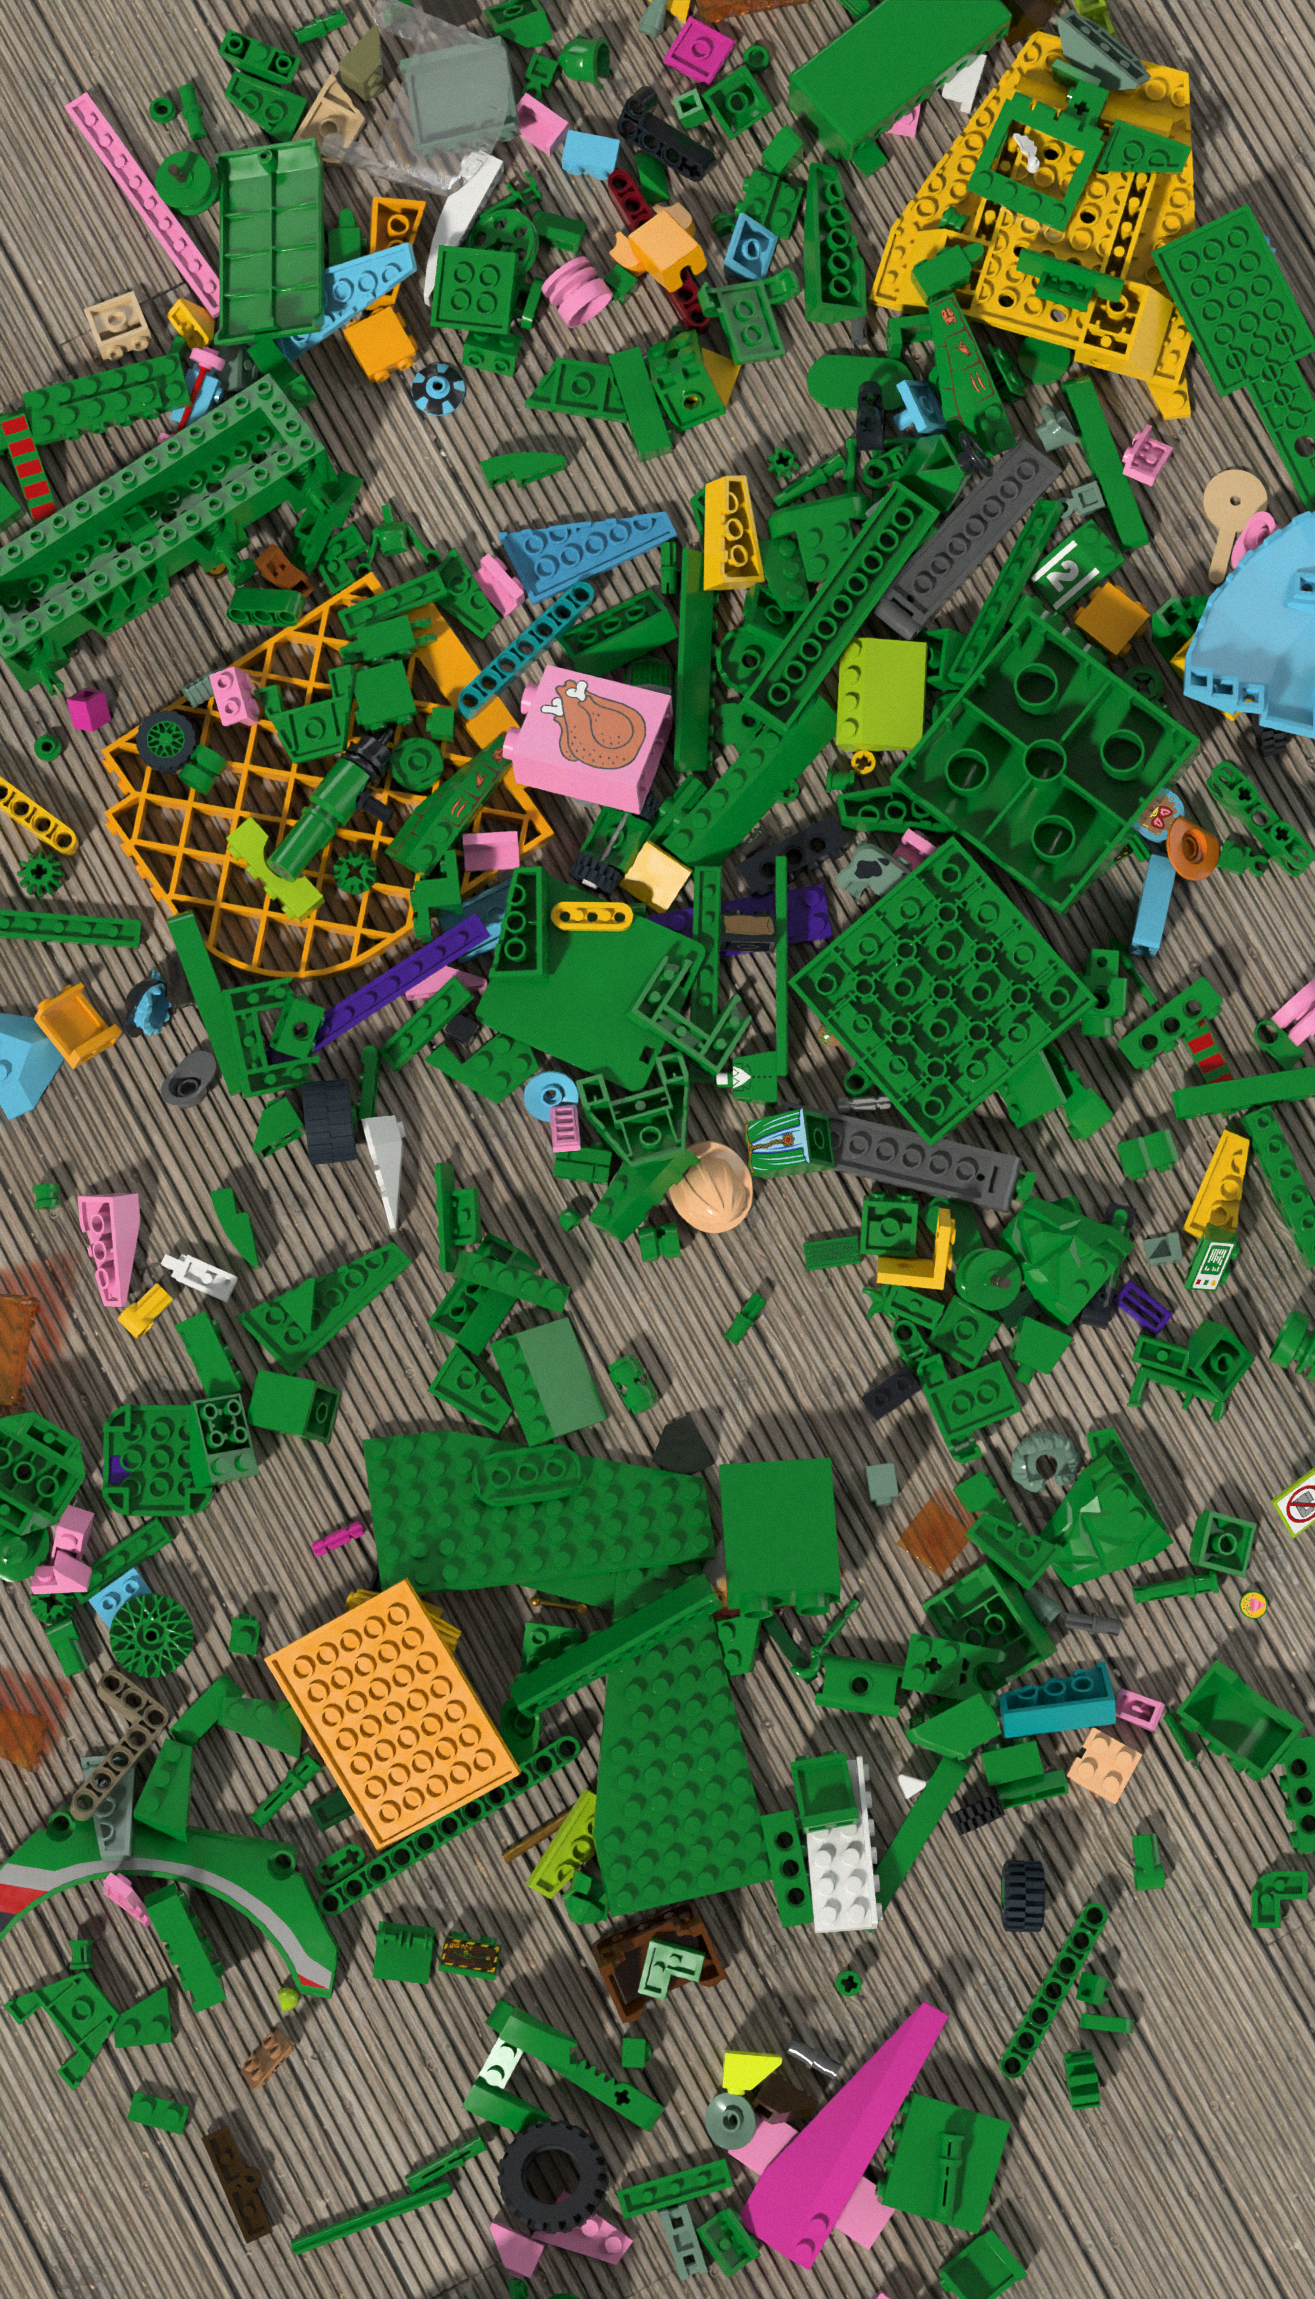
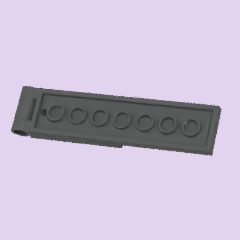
(965, 539)
(909, 1163)

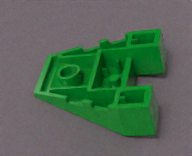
(643, 1125)

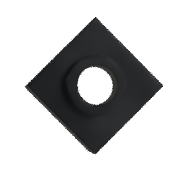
(462, 1029)

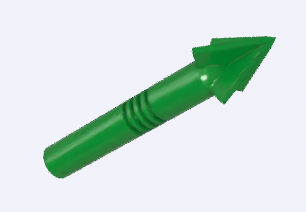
(1129, 966)

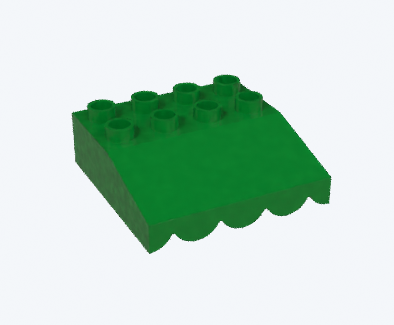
(1046, 763)

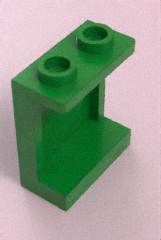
(906, 331)
(824, 1791)
(981, 2269)

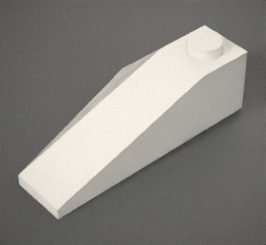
(386, 1150)

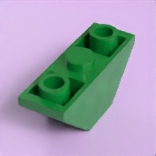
(259, 59)

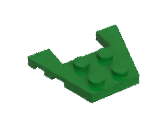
(316, 728)
(493, 1070)
(81, 2014)

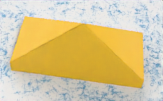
(192, 323)

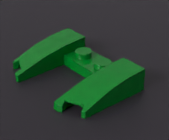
(650, 1011)
(254, 1073)
(519, 2034)

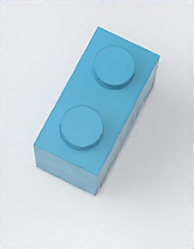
(590, 154)

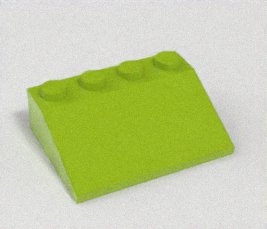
(881, 695)

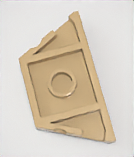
(331, 114)

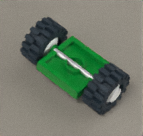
(612, 843)

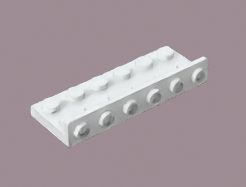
(843, 1867)

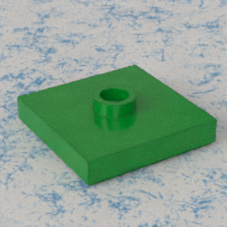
(963, 1332)

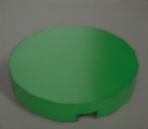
(1042, 361)
(416, 764)

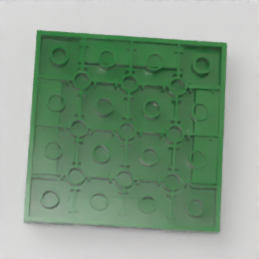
(942, 991)

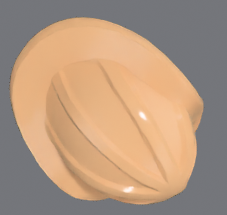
(716, 1190)

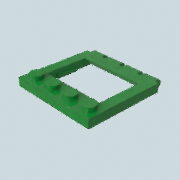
(1019, 196)

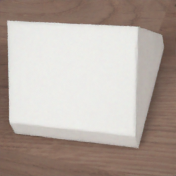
(910, 1785)

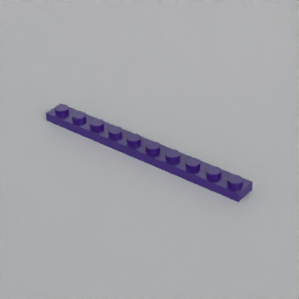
(393, 983)

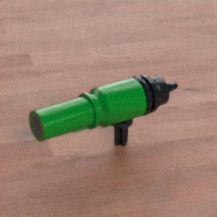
(334, 803)

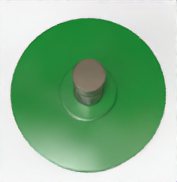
(187, 183)
(988, 1278)

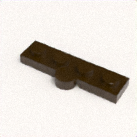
(238, 2184)

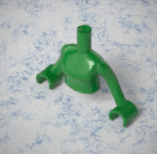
(393, 540)

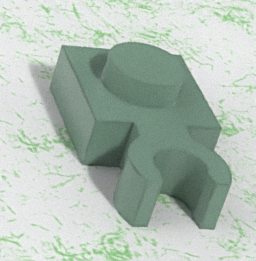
(1086, 500)

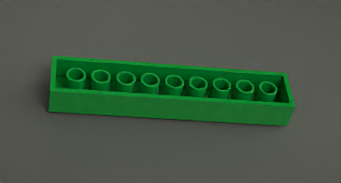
(839, 608)

